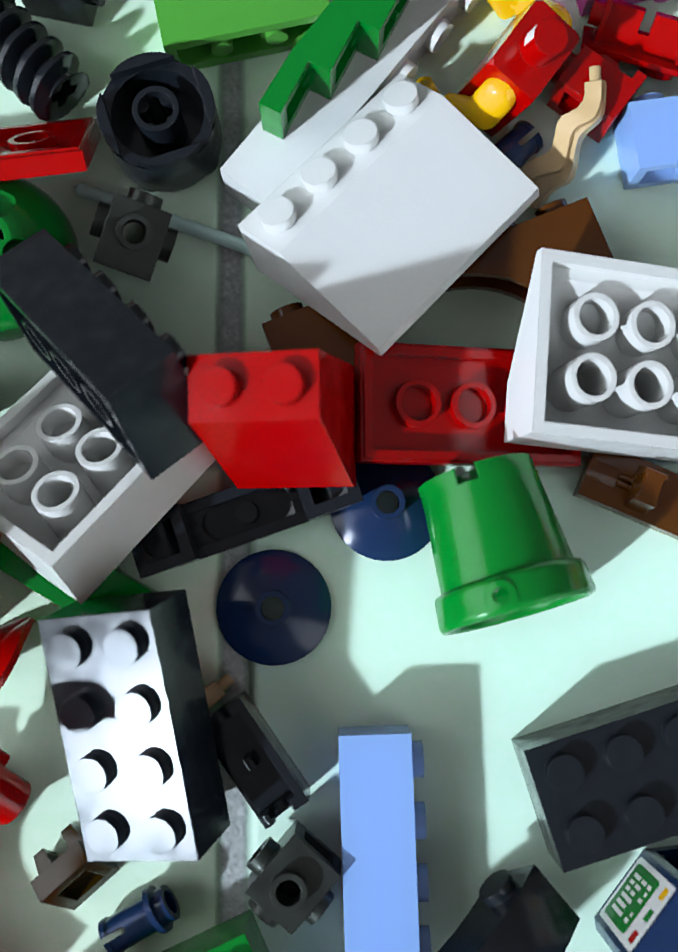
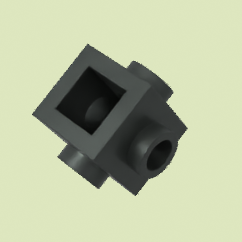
(116, 251)
(292, 879)

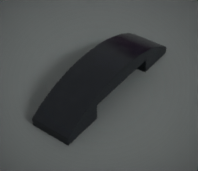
(233, 520)

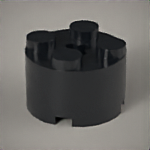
(155, 91)

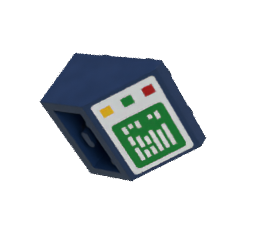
(644, 905)

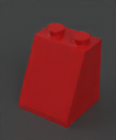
(276, 416)

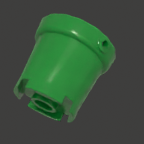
(498, 546)

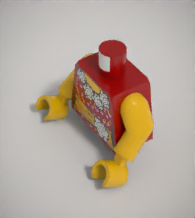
(516, 64)

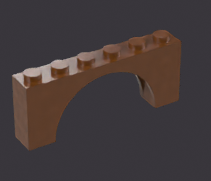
(500, 269)

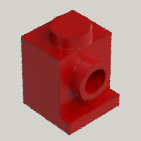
(570, 87)

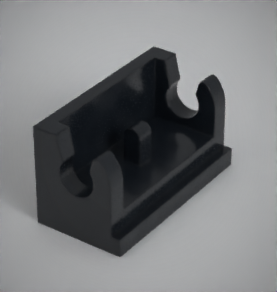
(257, 760)

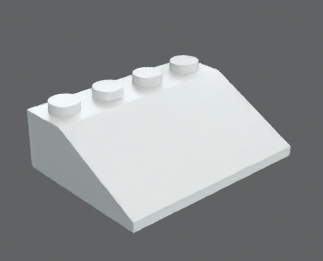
(387, 213)
(596, 358)
(73, 493)

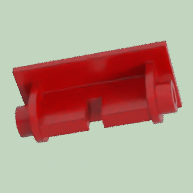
(620, 38)

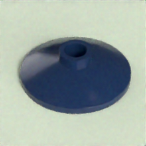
(383, 534)
(304, 601)

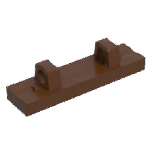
(632, 490)

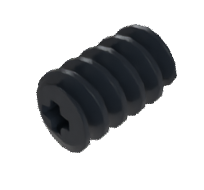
(37, 66)

